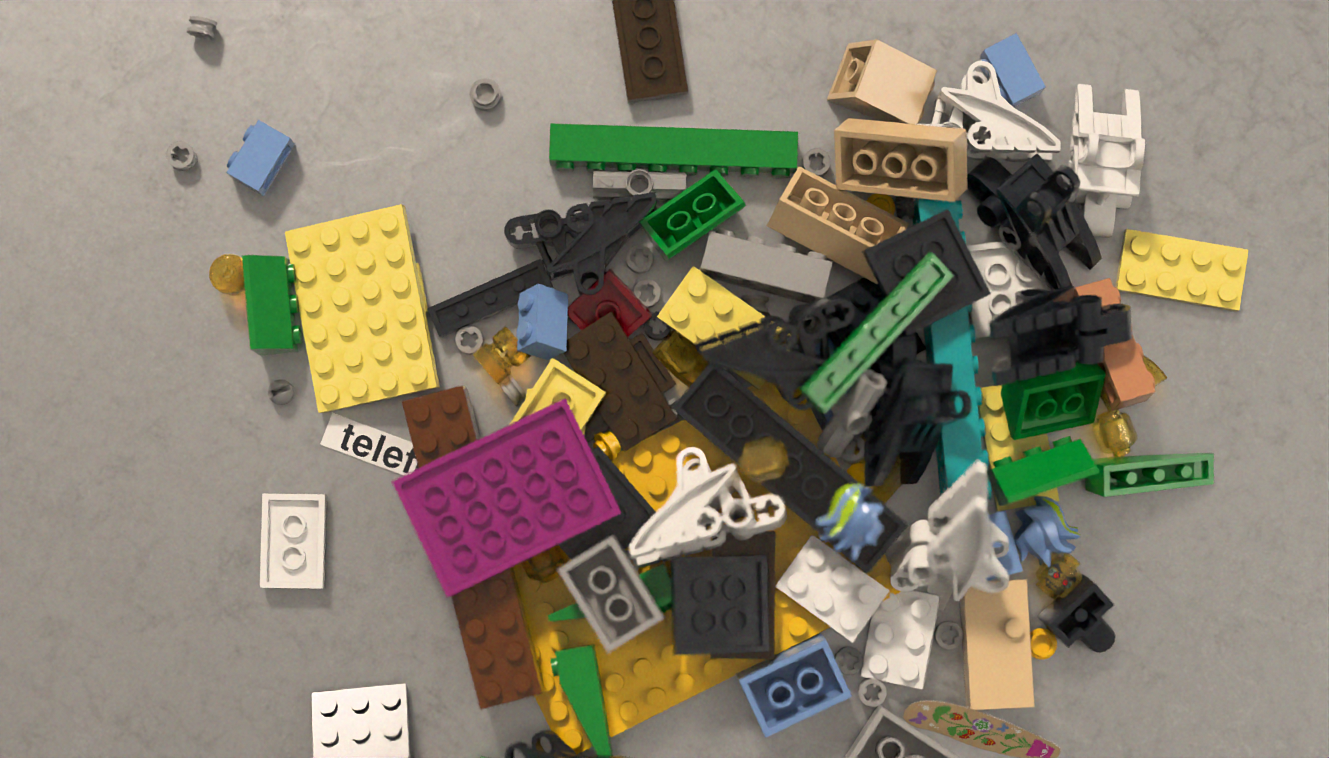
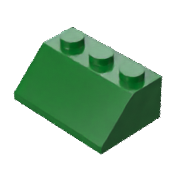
(692, 214)
(271, 304)
(1053, 401)
(1041, 470)

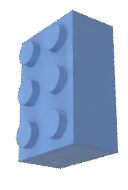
(793, 685)

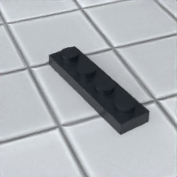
(487, 298)

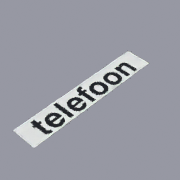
(370, 445)

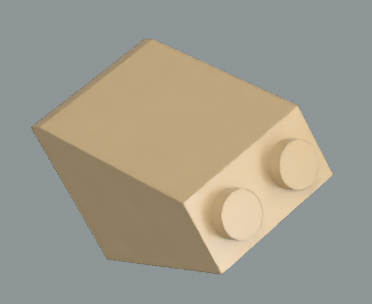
(882, 83)

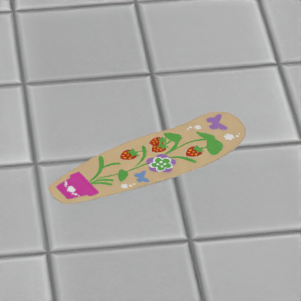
(978, 729)

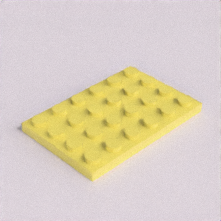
(362, 309)

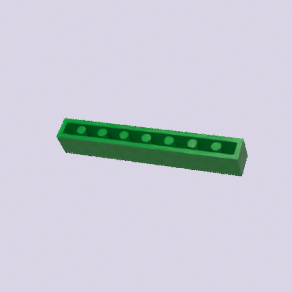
(673, 149)

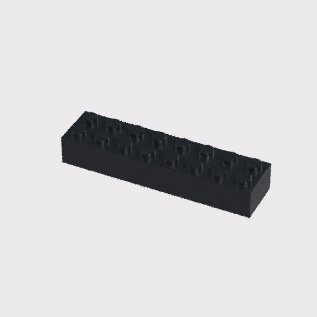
(735, 416)

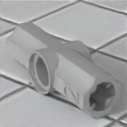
(618, 184)
(851, 413)

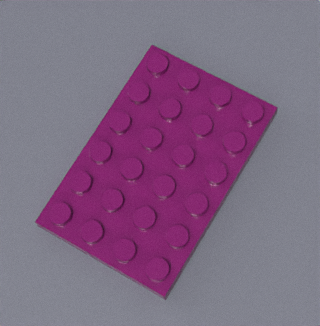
(506, 497)

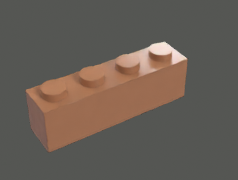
(1126, 376)

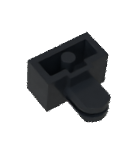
(1081, 617)

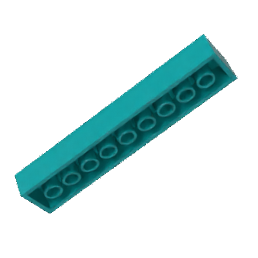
(950, 342)

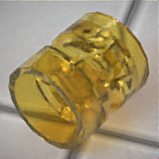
(493, 363)

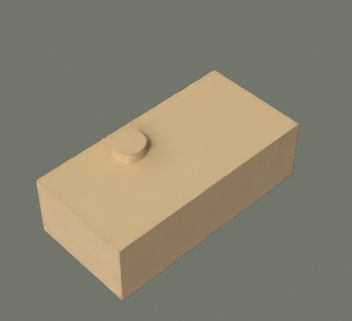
(901, 159)
(832, 221)
(997, 648)

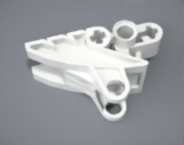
(992, 120)
(1106, 158)
(693, 506)
(960, 548)

